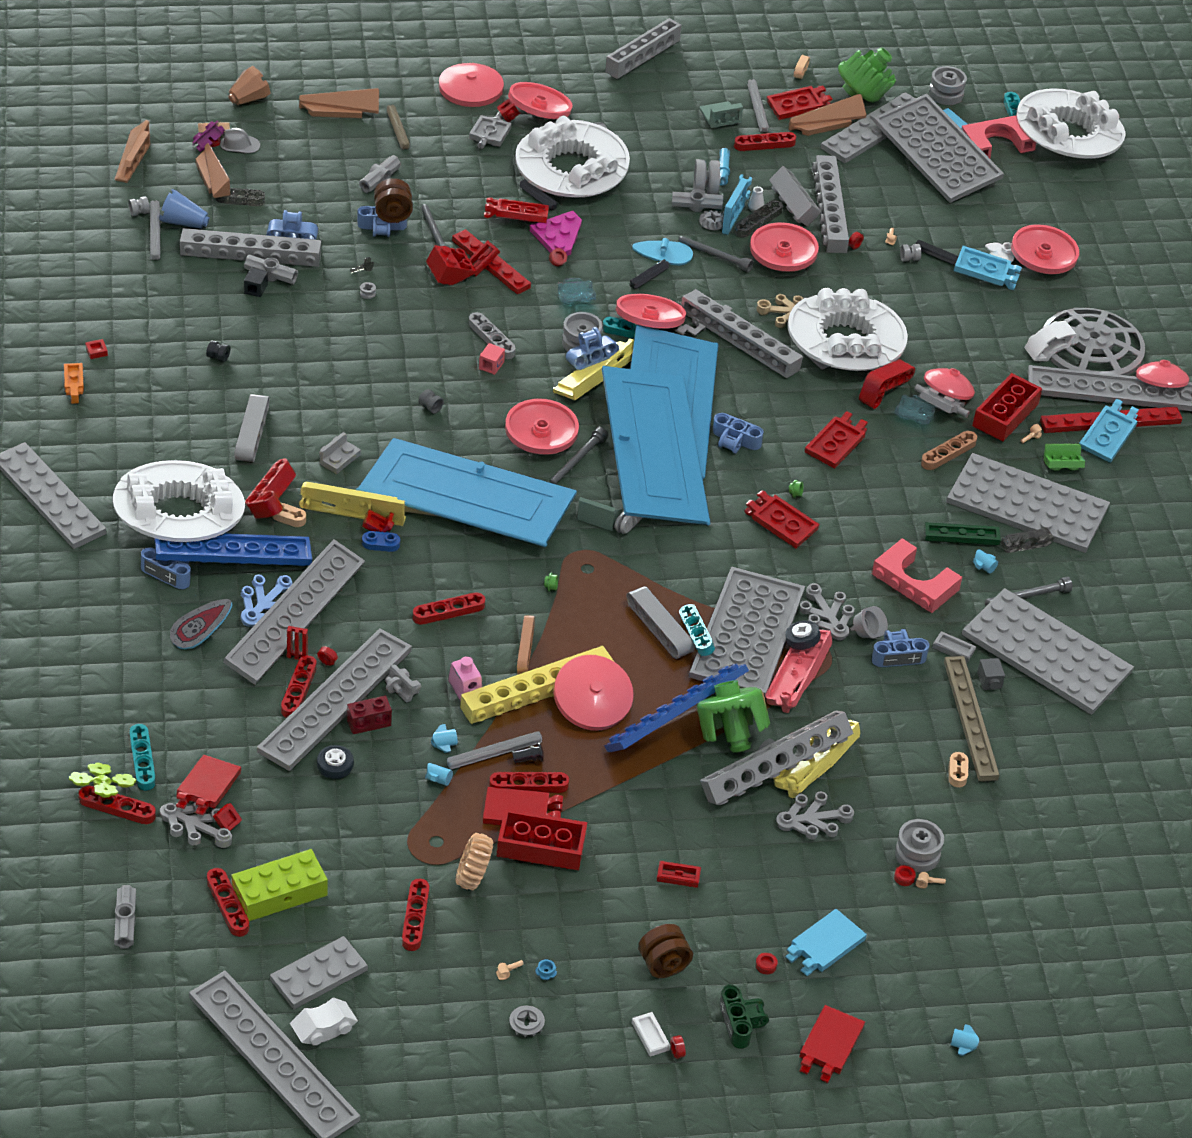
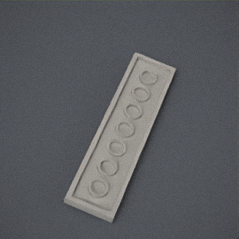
(861, 134)
(50, 496)

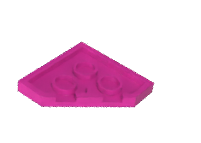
(558, 232)

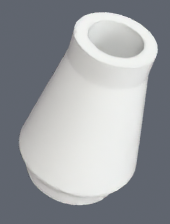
(756, 199)

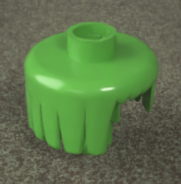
(867, 74)
(734, 711)

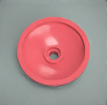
(1162, 374)
(950, 383)

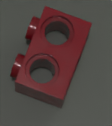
(369, 715)

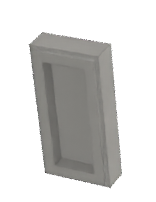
(953, 646)

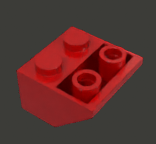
(449, 264)

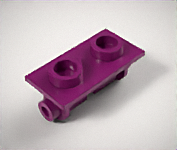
(212, 131)

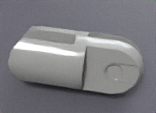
(625, 523)

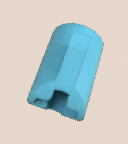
(985, 561)
(444, 738)
(439, 774)
(965, 1040)

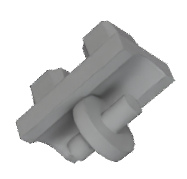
(399, 682)

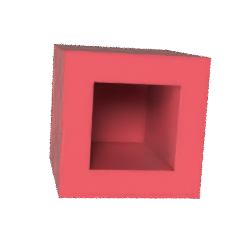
(491, 358)

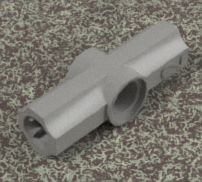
(379, 173)
(697, 200)
(274, 269)
(125, 916)

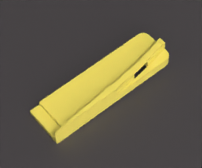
(584, 380)
(350, 502)
(794, 780)

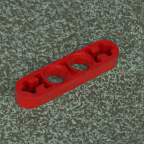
(748, 143)
(475, 602)
(301, 687)
(529, 779)
(115, 807)
(229, 901)
(415, 914)

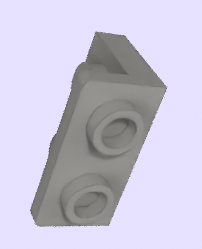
(338, 454)

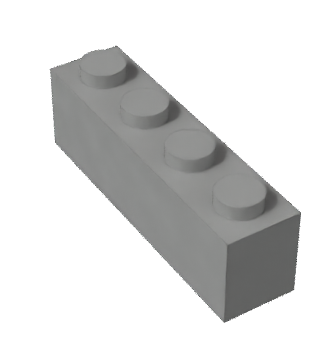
(794, 196)

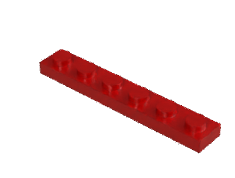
(497, 266)

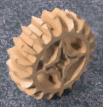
(474, 861)

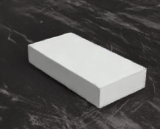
(651, 1034)

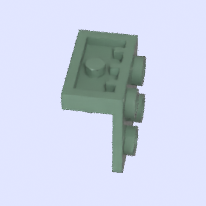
(722, 114)

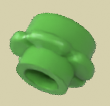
(796, 488)
(551, 582)

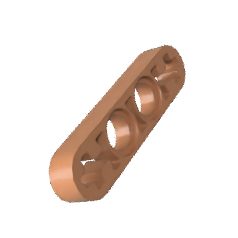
(932, 458)
(525, 644)

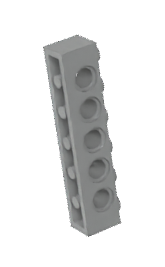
(643, 48)

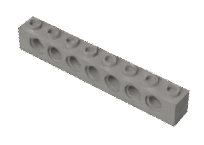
(830, 204)
(239, 246)
(742, 333)
(714, 784)

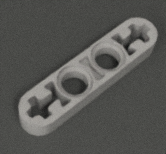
(479, 322)

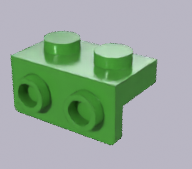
(1063, 456)

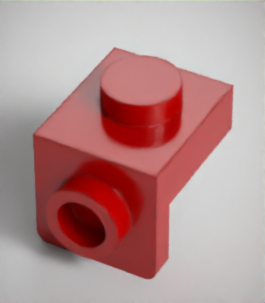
(508, 110)
(378, 523)

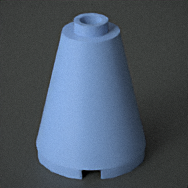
(183, 212)

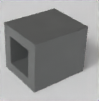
(991, 674)

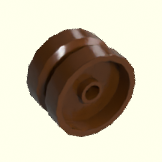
(393, 200)
(665, 950)

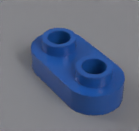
(381, 541)

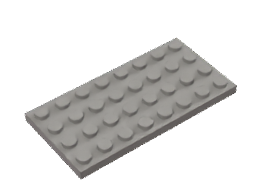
(938, 148)
(1028, 502)
(749, 627)
(1048, 651)

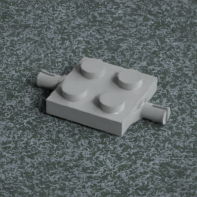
(490, 130)
(942, 401)

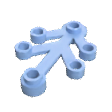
(263, 602)

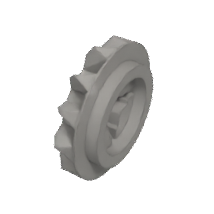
(707, 222)
(518, 1018)

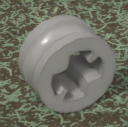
(367, 290)

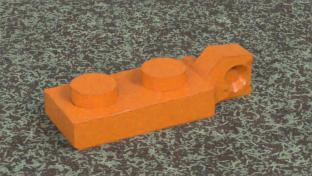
(73, 381)

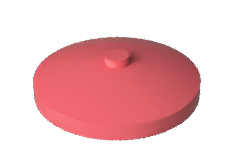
(471, 84)
(540, 100)
(784, 247)
(1045, 249)
(650, 311)
(542, 426)
(593, 692)

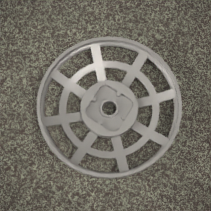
(1103, 344)

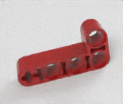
(883, 380)
(265, 497)

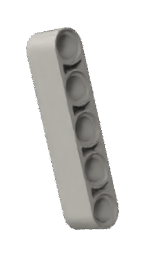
(252, 428)
(660, 622)

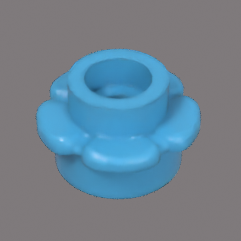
(546, 965)

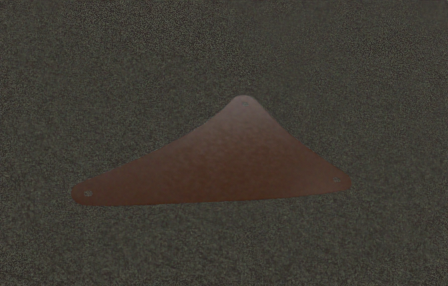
(585, 615)

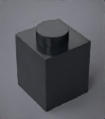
(255, 282)

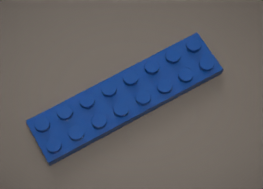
(239, 549)
(668, 712)

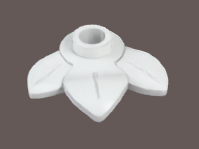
(1003, 251)

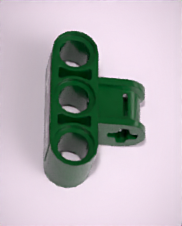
(741, 1015)

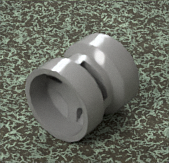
(139, 206)
(910, 252)

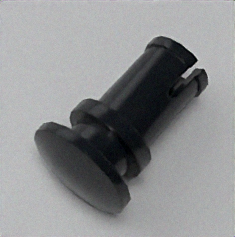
(529, 754)

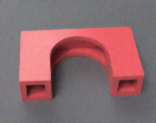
(1003, 127)
(928, 593)

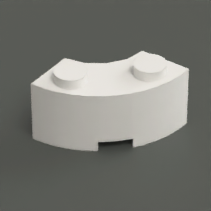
(1050, 340)
(323, 1022)

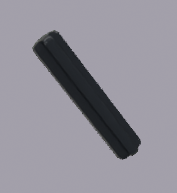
(538, 194)
(937, 252)
(649, 274)

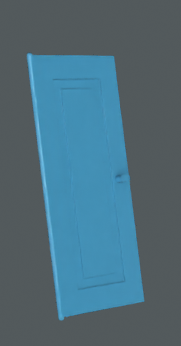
(687, 357)
(655, 446)
(469, 491)

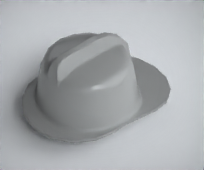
(238, 141)
(870, 623)

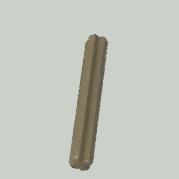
(398, 127)

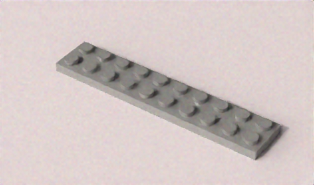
(1107, 388)
(295, 608)
(329, 702)
(274, 1056)

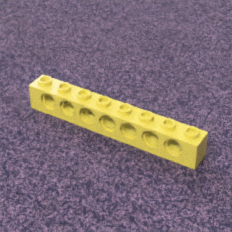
(516, 690)

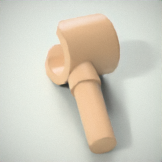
(891, 239)
(1035, 432)
(923, 880)
(503, 969)

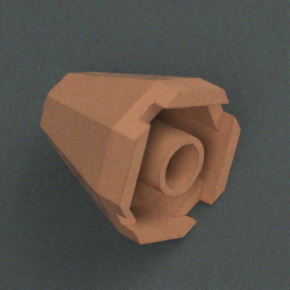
(249, 87)

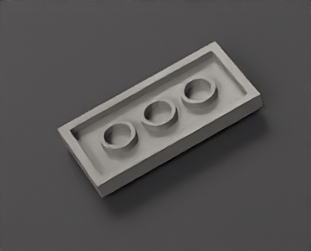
(318, 972)

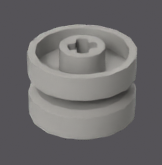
(947, 85)
(708, 178)
(578, 323)
(919, 845)

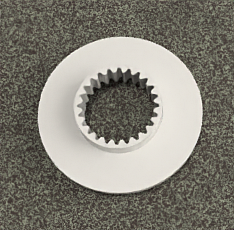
(1040, 116)
(603, 171)
(884, 328)
(153, 481)

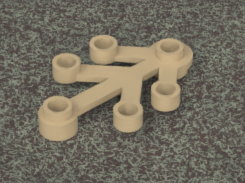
(765, 307)

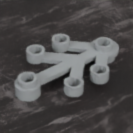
(838, 629)
(171, 814)
(790, 820)

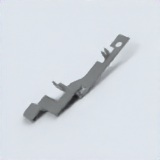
(682, 329)

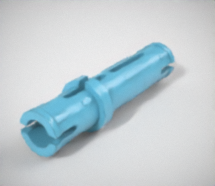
(724, 165)

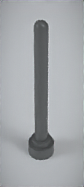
(432, 225)
(745, 263)
(598, 436)
(1063, 584)

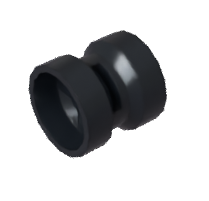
(218, 351)

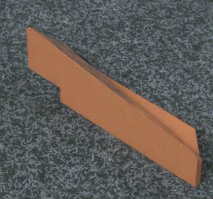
(341, 104)
(829, 117)
(134, 151)
(212, 173)

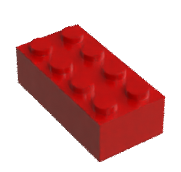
(1007, 407)
(541, 839)

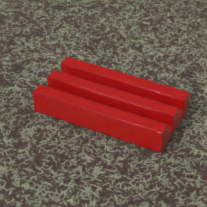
(484, 259)
(290, 652)
(678, 876)

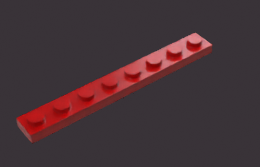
(1084, 421)

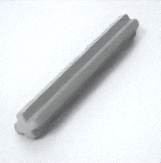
(758, 106)
(154, 230)
(494, 750)

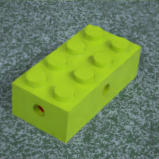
(280, 884)

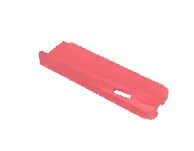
(796, 669)

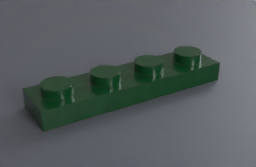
(962, 533)

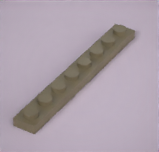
(971, 719)

